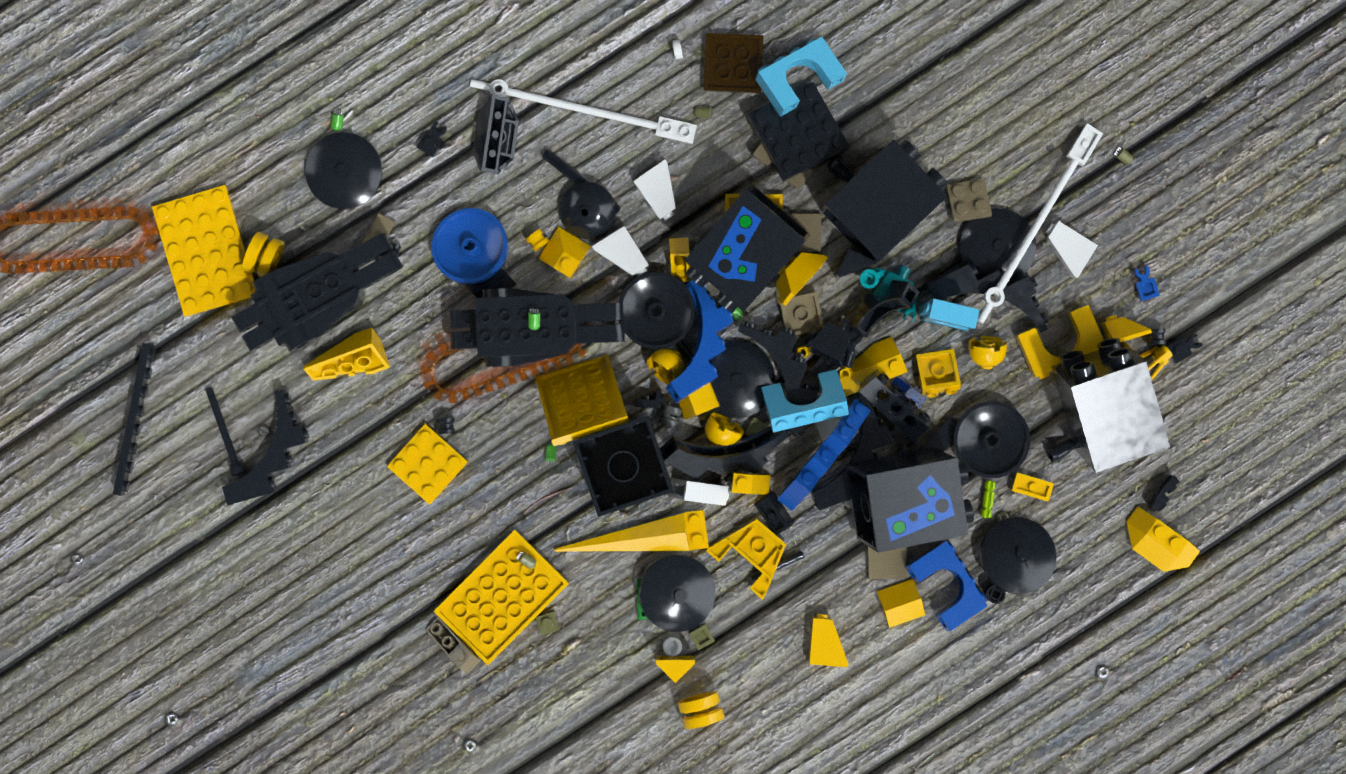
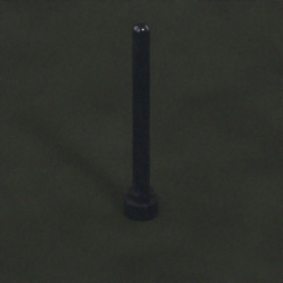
(235, 466)

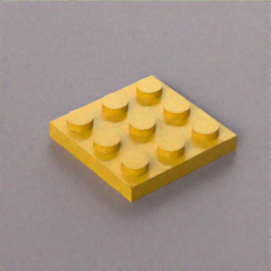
(427, 464)

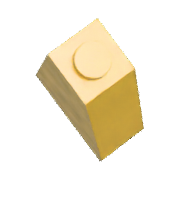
(750, 483)
(825, 643)

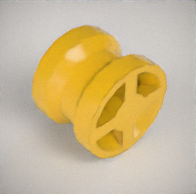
(537, 240)

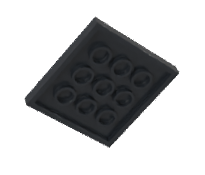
(800, 136)

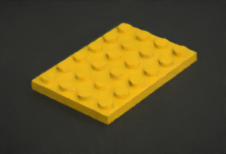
(204, 250)
(581, 400)
(501, 598)

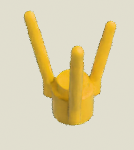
(1160, 356)

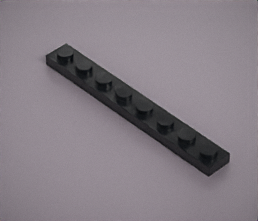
(135, 412)

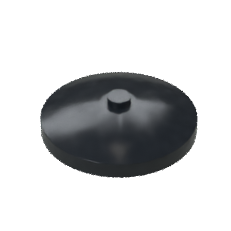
(343, 170)
(995, 241)
(657, 310)
(740, 379)
(991, 439)
(1018, 555)
(677, 593)

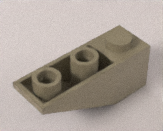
(453, 645)

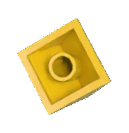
(699, 402)
(901, 603)
(675, 666)

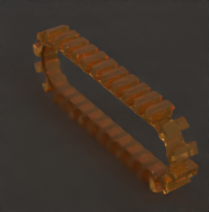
(44, 267)
(500, 383)

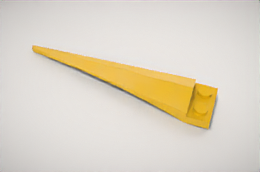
(674, 533)

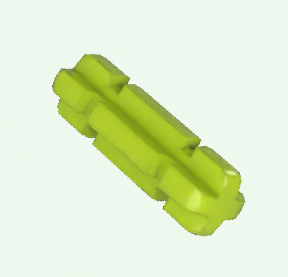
(988, 497)

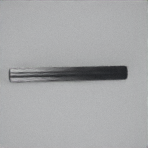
(566, 170)

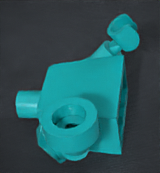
(870, 278)

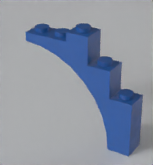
(709, 345)
(824, 456)

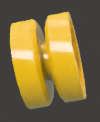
(262, 254)
(701, 710)

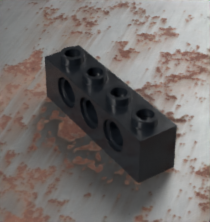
(913, 427)

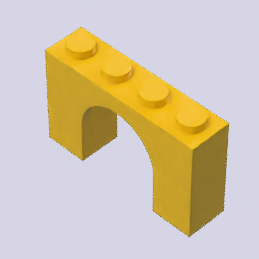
(1040, 360)

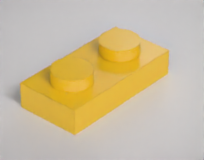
(1032, 487)

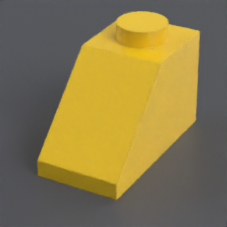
(678, 253)

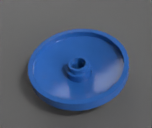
(469, 246)

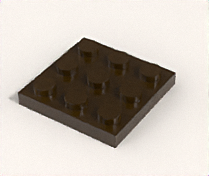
(732, 63)

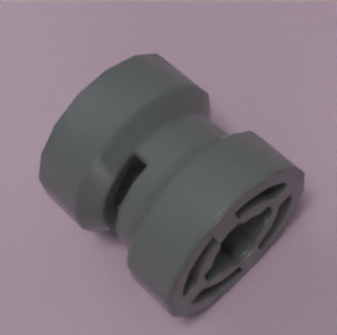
(670, 420)

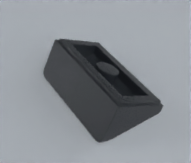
(774, 513)

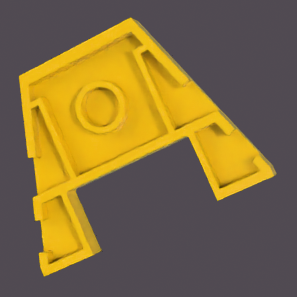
(759, 547)

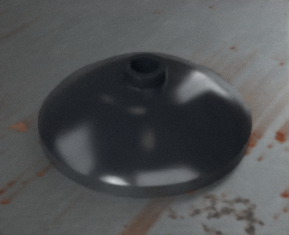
(600, 209)

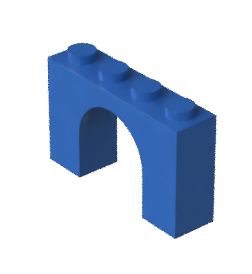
(969, 599)

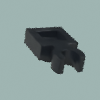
(430, 142)
(1181, 349)

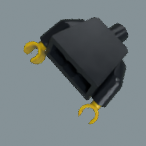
(832, 344)

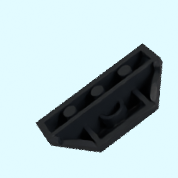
(495, 135)

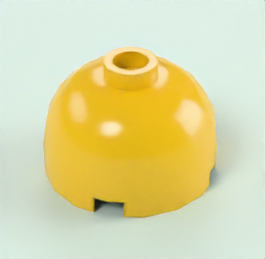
(988, 351)
(666, 364)
(721, 431)

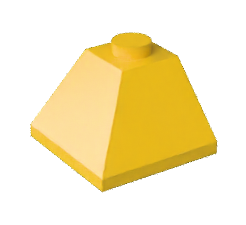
(564, 252)
(1123, 328)

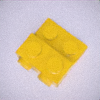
(938, 373)

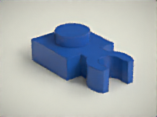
(1146, 287)

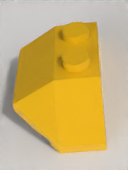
(796, 275)
(1159, 542)

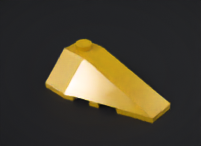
(354, 355)
(881, 356)

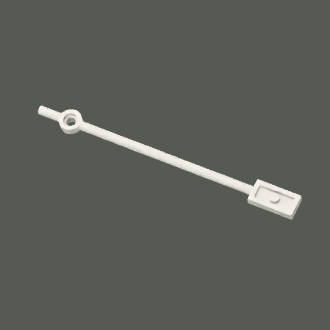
(664, 127)
(1079, 155)

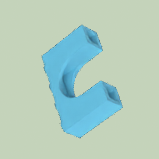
(815, 56)
(949, 314)
(786, 415)

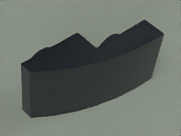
(1159, 499)

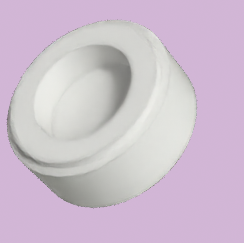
(677, 49)
(672, 646)

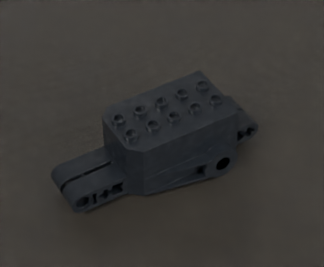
(313, 294)
(502, 331)

